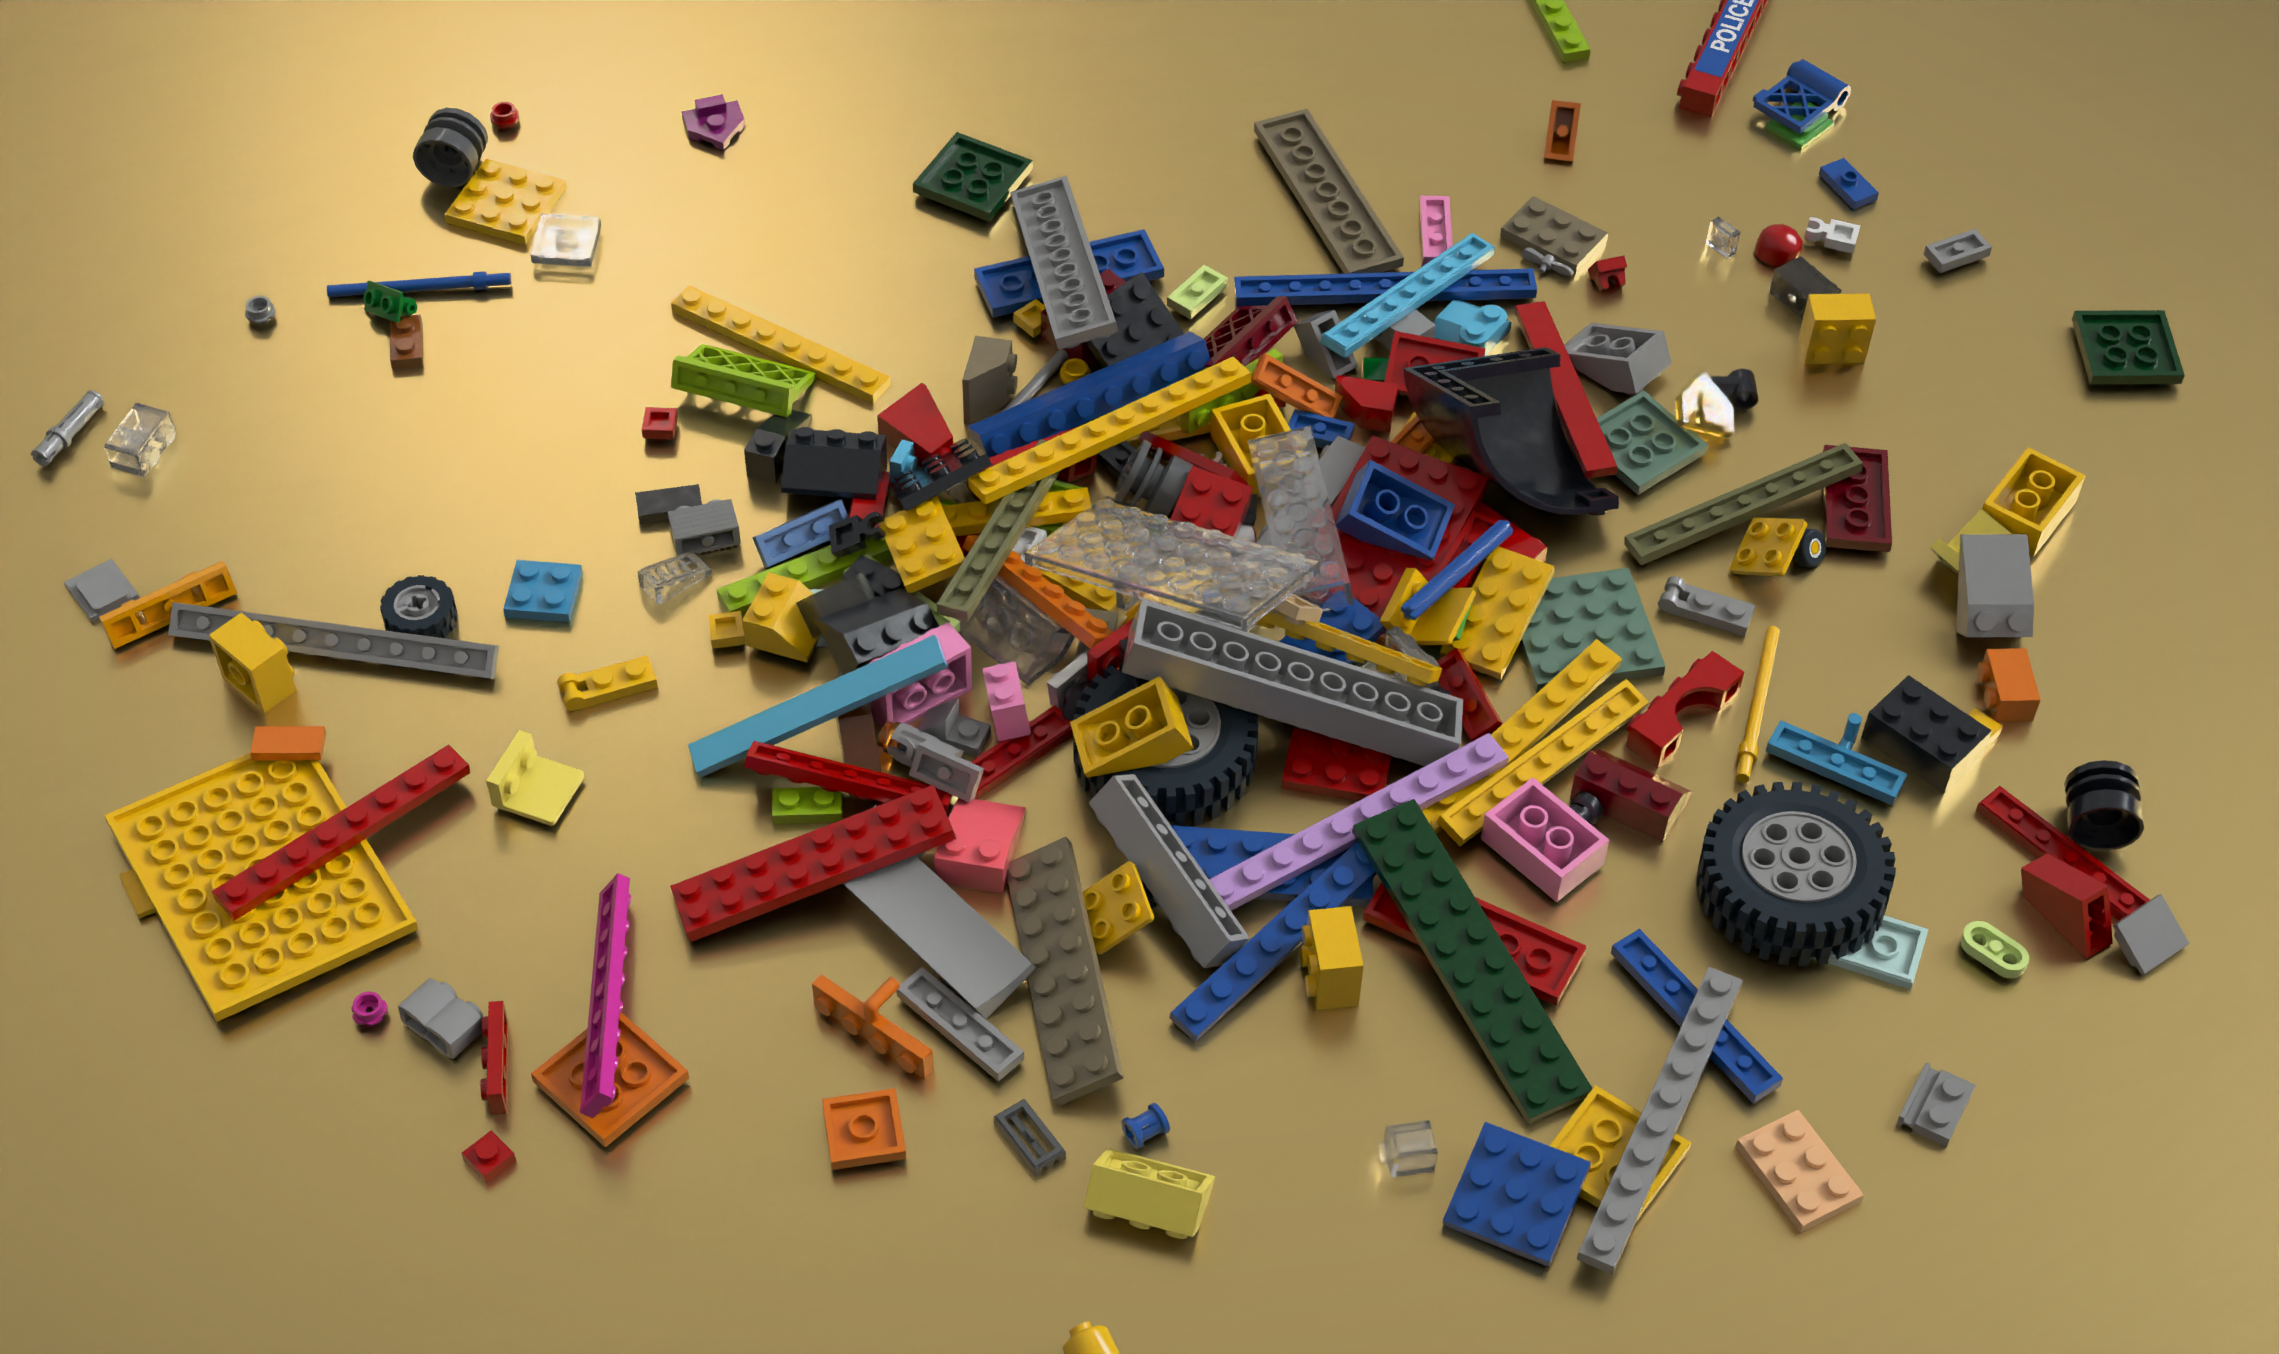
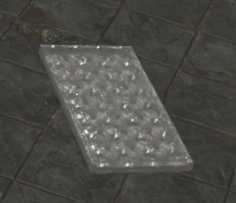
(1173, 563)

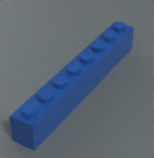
(1092, 395)

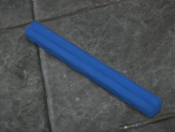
(1456, 570)

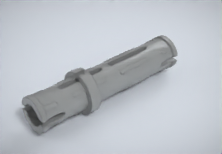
(60, 436)

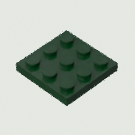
(972, 176)
(2127, 347)

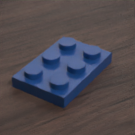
(1352, 619)

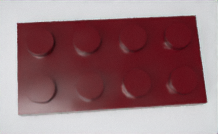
(1859, 506)

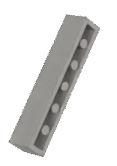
(1169, 871)

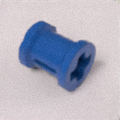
(1157, 1123)

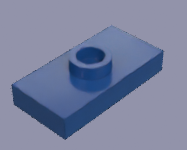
(1848, 183)

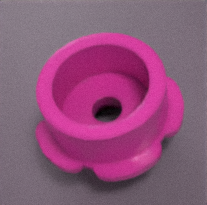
(365, 1002)

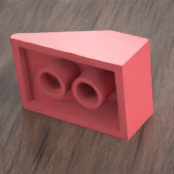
(983, 845)

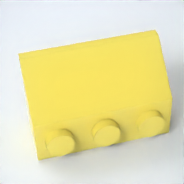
(1148, 1193)

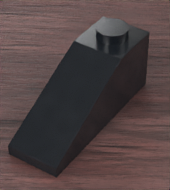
(767, 445)

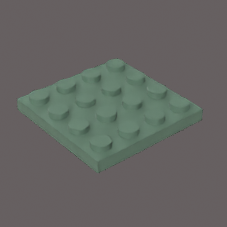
(1587, 609)

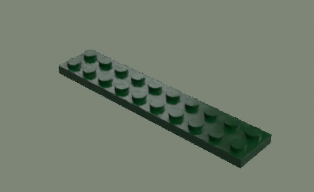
(1472, 962)

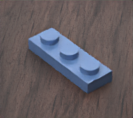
(798, 534)

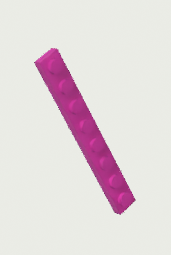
(605, 997)

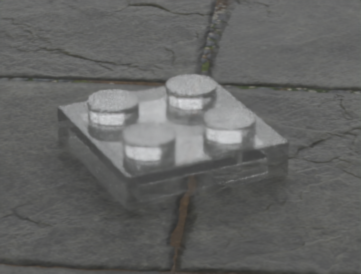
(566, 240)

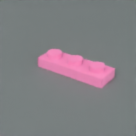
(1435, 226)

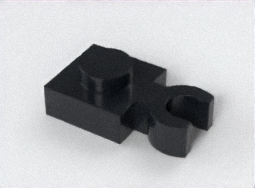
(851, 534)

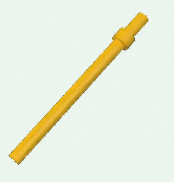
(1748, 749)

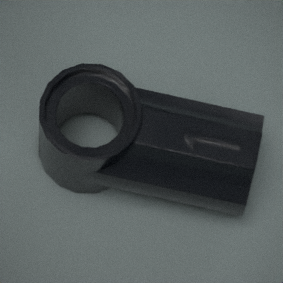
(1738, 388)

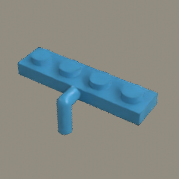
(1837, 760)

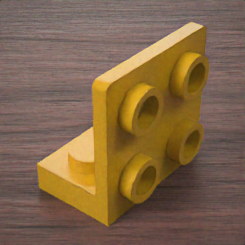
(1439, 622)

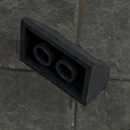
(834, 463)
(875, 628)

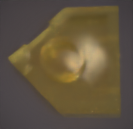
(1705, 408)

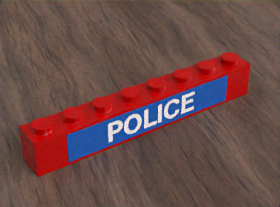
(1718, 55)

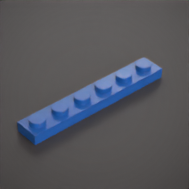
(1675, 995)

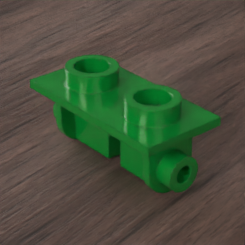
(387, 302)

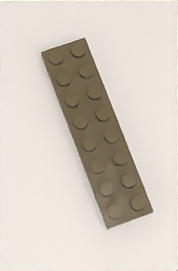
(1328, 194)
(1067, 977)

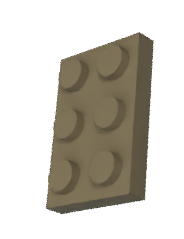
(1554, 233)

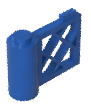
(1812, 86)

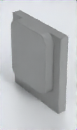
(101, 589)
(2149, 935)

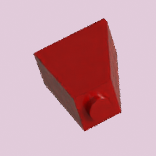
(918, 421)
(2070, 902)

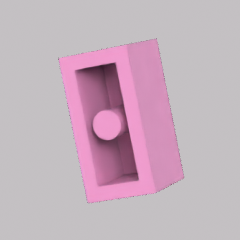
(1006, 701)

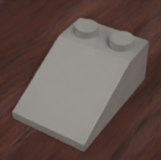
(1619, 356)
(1994, 586)

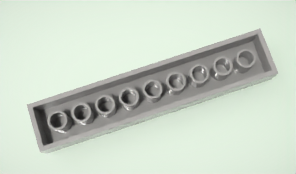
(1292, 685)

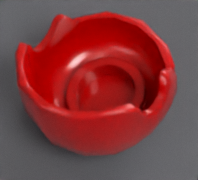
(1778, 245)

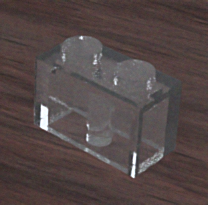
(140, 439)

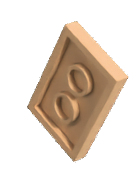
(1799, 1171)

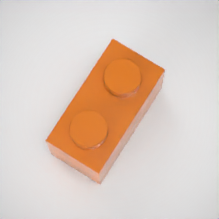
(2009, 685)

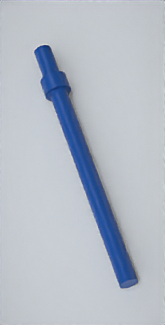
(478, 280)

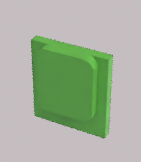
(1807, 136)

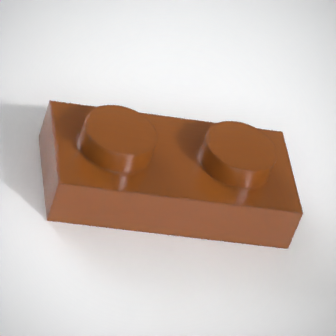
(406, 342)

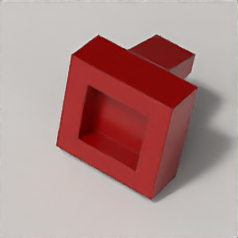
(1608, 268)

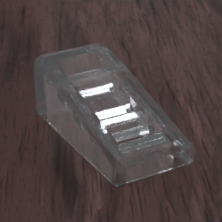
(660, 591)

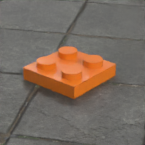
(864, 1129)

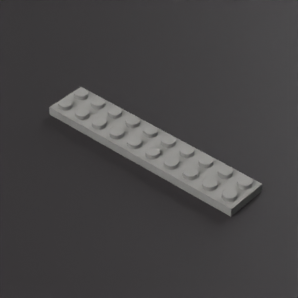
(1063, 263)

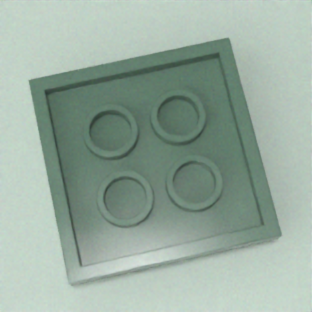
(1648, 442)

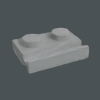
(1936, 1104)

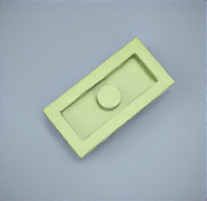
(1197, 291)

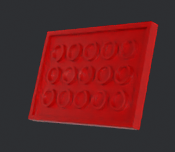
(1377, 570)

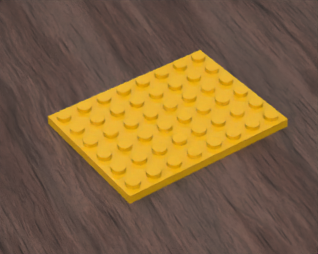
(224, 823)

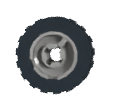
(419, 607)

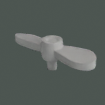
(1546, 262)

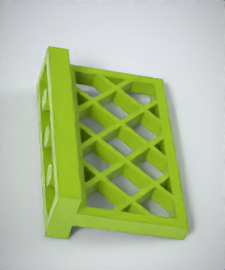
(740, 379)

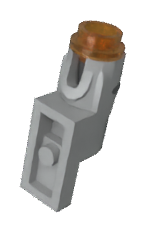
(931, 759)

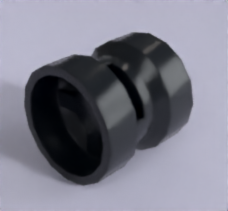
(1587, 807)

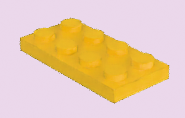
(1501, 610)

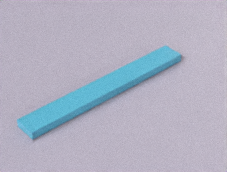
(1407, 295)
(819, 705)

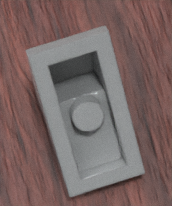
(954, 729)

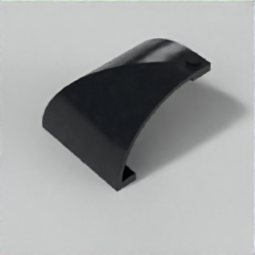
(1505, 425)

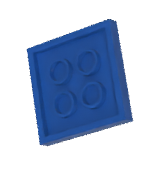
(1516, 1194)

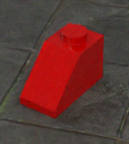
(1368, 402)

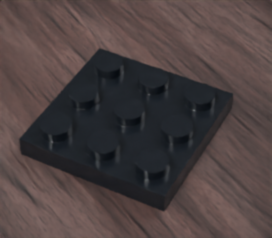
(1141, 323)
(939, 473)

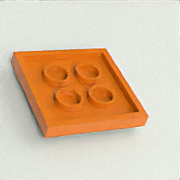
(641, 1080)

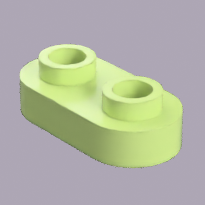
(1995, 949)

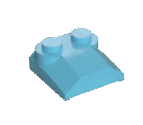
(1472, 325)

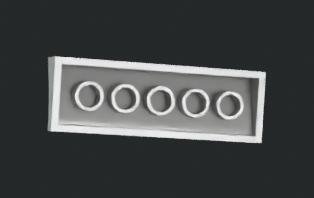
(944, 932)

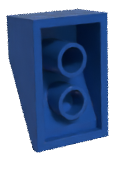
(1394, 512)

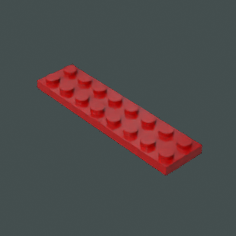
(812, 863)

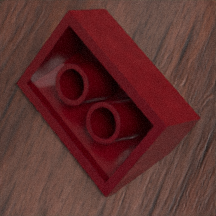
(1631, 793)

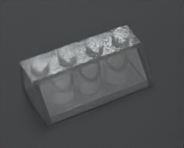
(1016, 631)

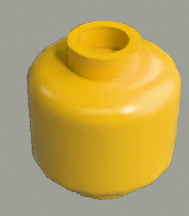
(1090, 1340)

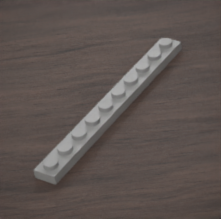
(347, 641)
(1659, 1121)

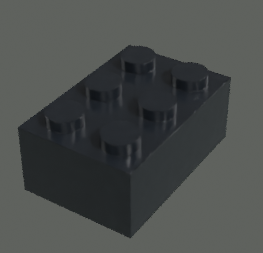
(1926, 734)

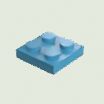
(543, 591)

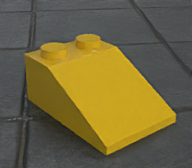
(1132, 731)

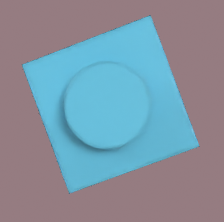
(903, 459)

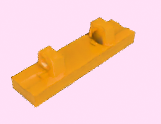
(198, 588)

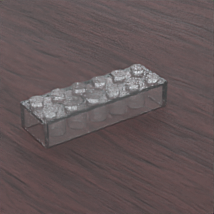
(1300, 512)

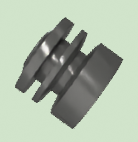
(450, 147)
(1151, 480)

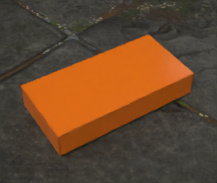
(288, 743)

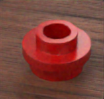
(504, 115)

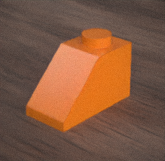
(1562, 130)

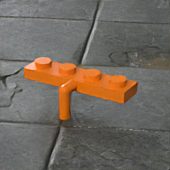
(867, 1022)

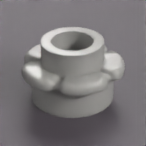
(259, 309)

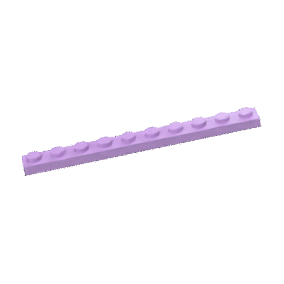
(1335, 833)

